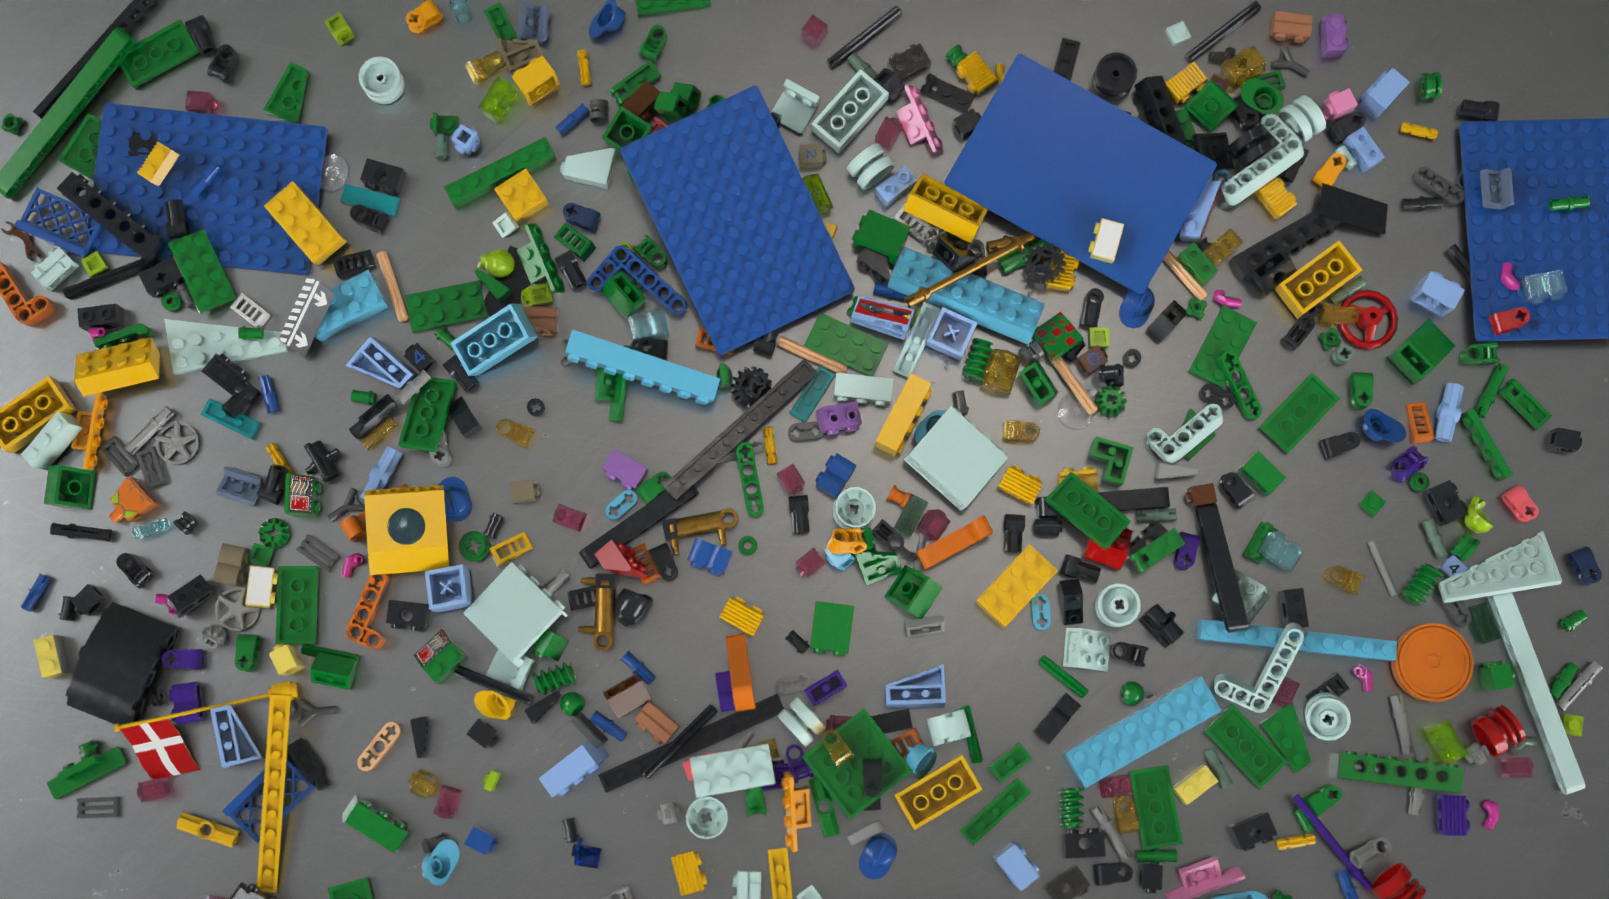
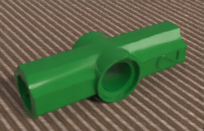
(1016, 259)
(827, 819)

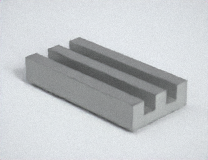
(925, 626)

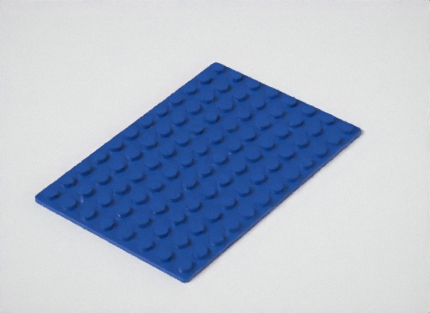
(1067, 159)
(1546, 163)
(255, 165)
(737, 220)

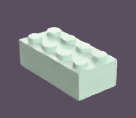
(849, 111)
(732, 770)

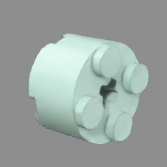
(948, 727)

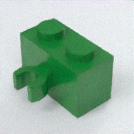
(624, 294)

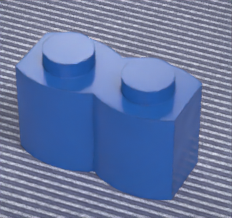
(835, 476)
(710, 556)

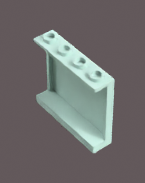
(956, 458)
(514, 612)

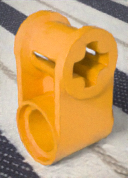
(425, 16)
(1328, 172)
(846, 540)

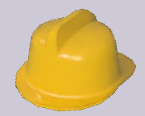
(494, 704)

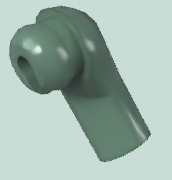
(1529, 741)

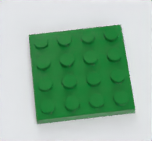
(846, 782)

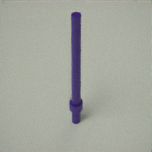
(1354, 871)

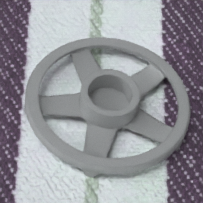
(176, 442)
(236, 610)

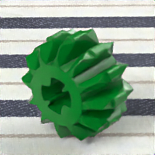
(1114, 407)

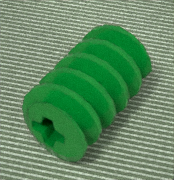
(977, 359)
(1421, 583)
(554, 678)
(1071, 807)

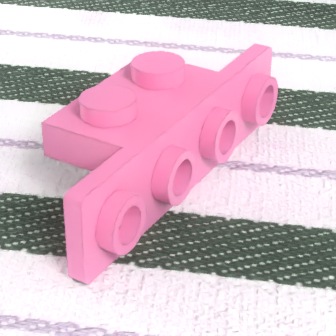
(916, 121)
(1204, 878)

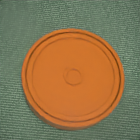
(1432, 662)

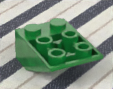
(1421, 351)

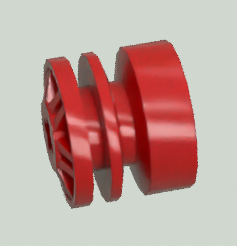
(1498, 730)
(1396, 884)

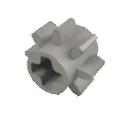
(932, 237)
(214, 636)
(1477, 754)
(669, 813)

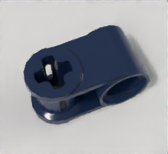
(584, 217)
(1583, 564)

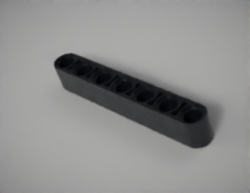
(1122, 500)
(637, 523)
(1221, 568)

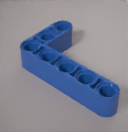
(640, 276)

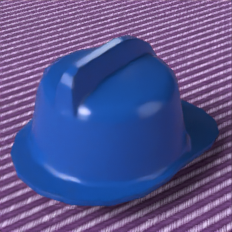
(607, 19)
(1136, 308)
(1381, 426)
(457, 499)
(878, 856)

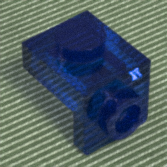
(586, 855)

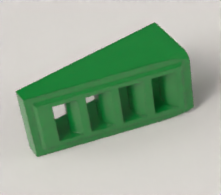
(583, 250)
(498, 289)
(725, 375)

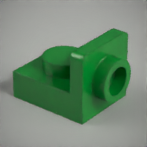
(444, 124)
(869, 539)

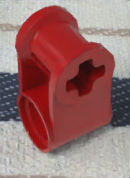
(1506, 320)

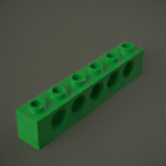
(1453, 774)

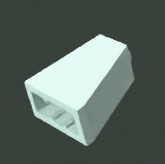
(590, 168)

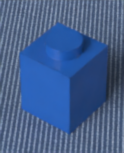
(481, 840)

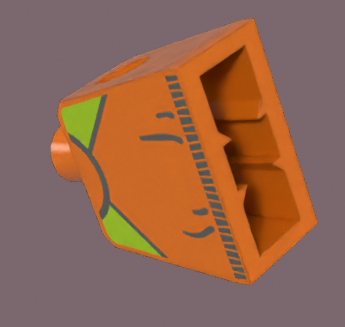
(131, 501)

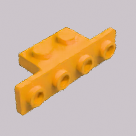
(89, 437)
(797, 809)

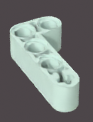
(1209, 418)

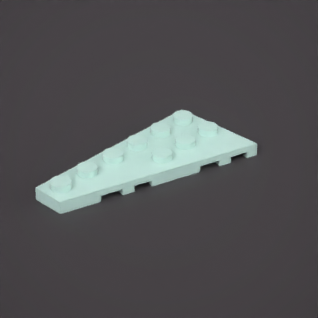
(196, 344)
(1512, 570)

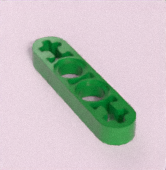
(1243, 382)
(746, 479)

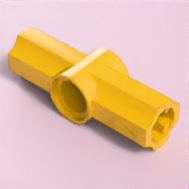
(196, 826)

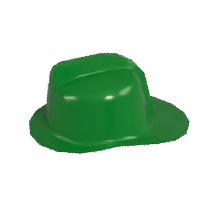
(1262, 96)

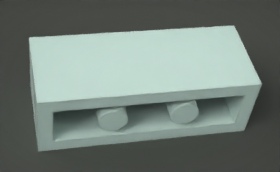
(863, 389)
(52, 441)

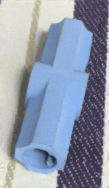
(1449, 412)
(383, 472)

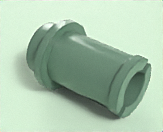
(441, 147)

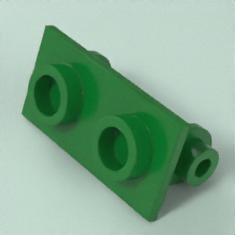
(1256, 541)

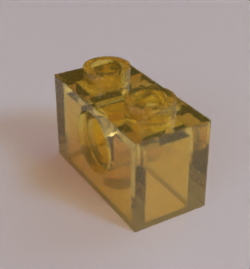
(1237, 75)
(1223, 247)
(1002, 371)

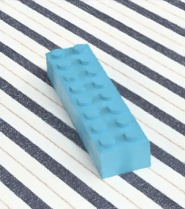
(970, 296)
(642, 367)
(1141, 731)

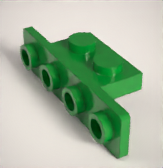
(538, 261)
(611, 389)
(85, 771)

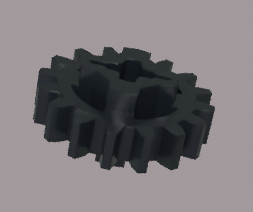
(1038, 266)
(758, 390)

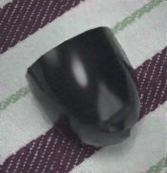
(631, 607)

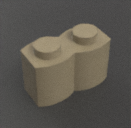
(231, 564)

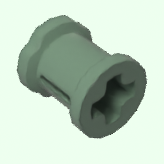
(1341, 360)

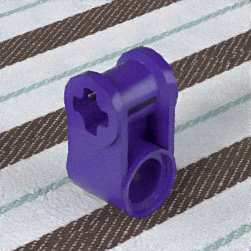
(1410, 461)
(1188, 551)
(184, 659)
(798, 764)

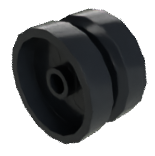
(1114, 76)
(1251, 146)

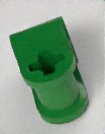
(651, 46)
(648, 250)
(1483, 354)
(1361, 385)
(651, 489)
(247, 649)
(1319, 800)
(755, 801)

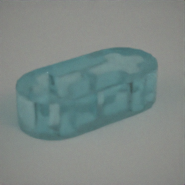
(150, 528)

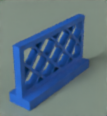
(49, 234)
(252, 790)

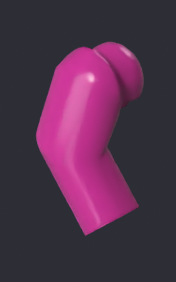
(1364, 675)

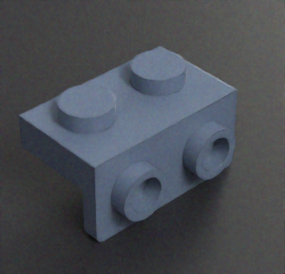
(533, 22)
(1496, 188)
(240, 485)

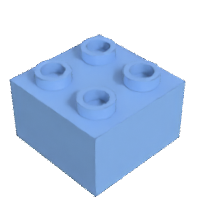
(1382, 93)
(1437, 293)
(951, 334)
(449, 588)
(1016, 866)

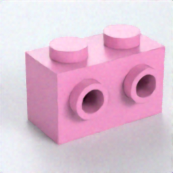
(1338, 105)

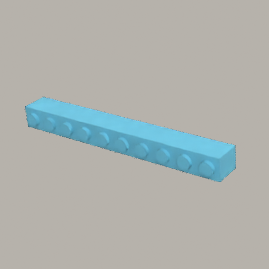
(1313, 641)

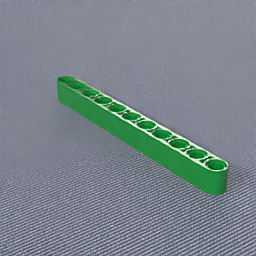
(65, 111)

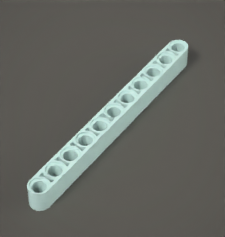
(1536, 693)

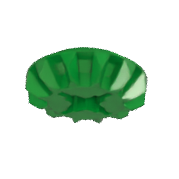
(280, 539)
(466, 542)

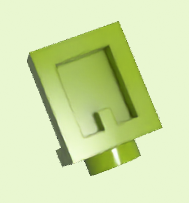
(339, 29)
(536, 295)

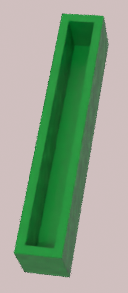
(491, 176)

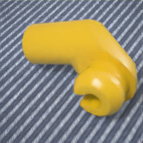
(999, 72)

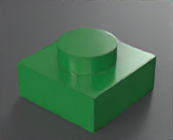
(1372, 503)
(260, 555)

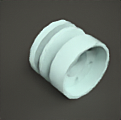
(856, 498)
(717, 813)

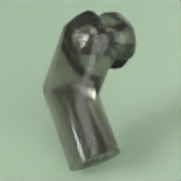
(1222, 56)

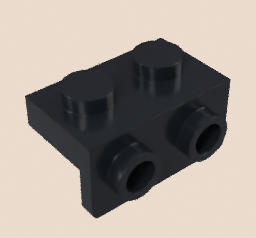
(223, 373)

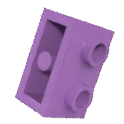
(1333, 36)
(839, 417)
(624, 469)

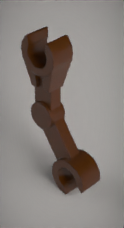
(29, 247)

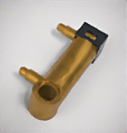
(698, 524)
(604, 608)

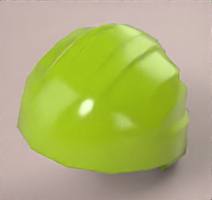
(497, 263)
(1476, 519)

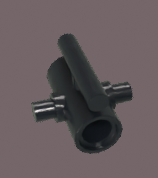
(322, 461)
(1161, 625)

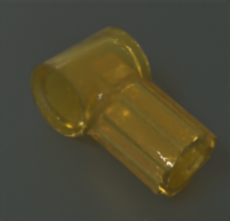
(481, 68)
(1334, 315)

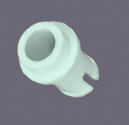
(1350, 160)

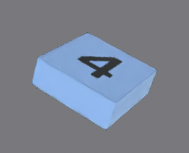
(1452, 567)

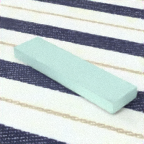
(917, 339)

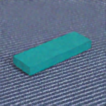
(374, 200)
(812, 394)
(241, 424)

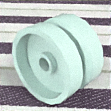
(381, 80)
(1303, 118)
(870, 166)
(1127, 600)
(803, 720)
(1331, 727)

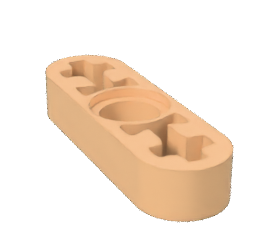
(385, 732)

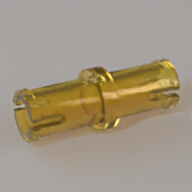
(379, 433)

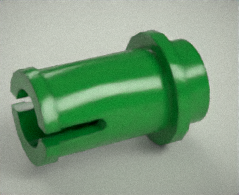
(250, 333)
(444, 336)
(364, 397)
(1574, 620)
(1306, 824)

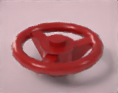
(1370, 318)

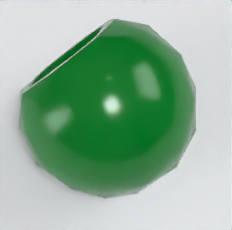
(1132, 693)
(572, 703)

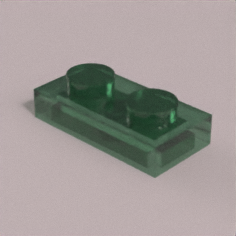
(911, 515)
(1484, 622)

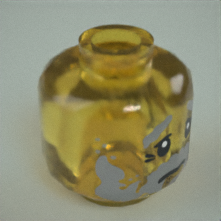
(422, 783)

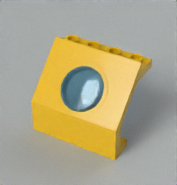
(406, 529)

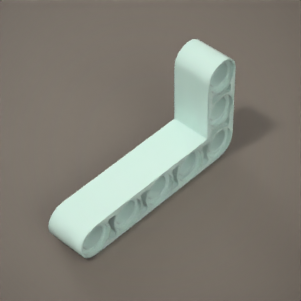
(1284, 151)
(1267, 674)

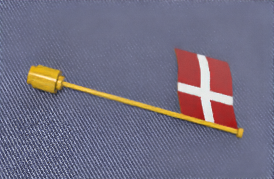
(162, 746)

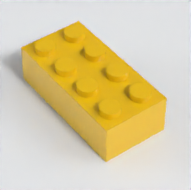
(945, 208)
(305, 223)
(1318, 279)
(117, 366)
(30, 412)
(903, 414)
(1016, 586)
(937, 792)

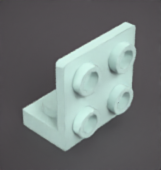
(796, 106)
(1252, 593)
(1086, 649)
(508, 673)

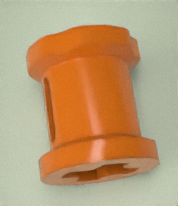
(898, 496)

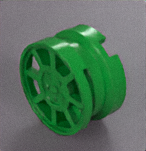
(1430, 85)
(1465, 546)

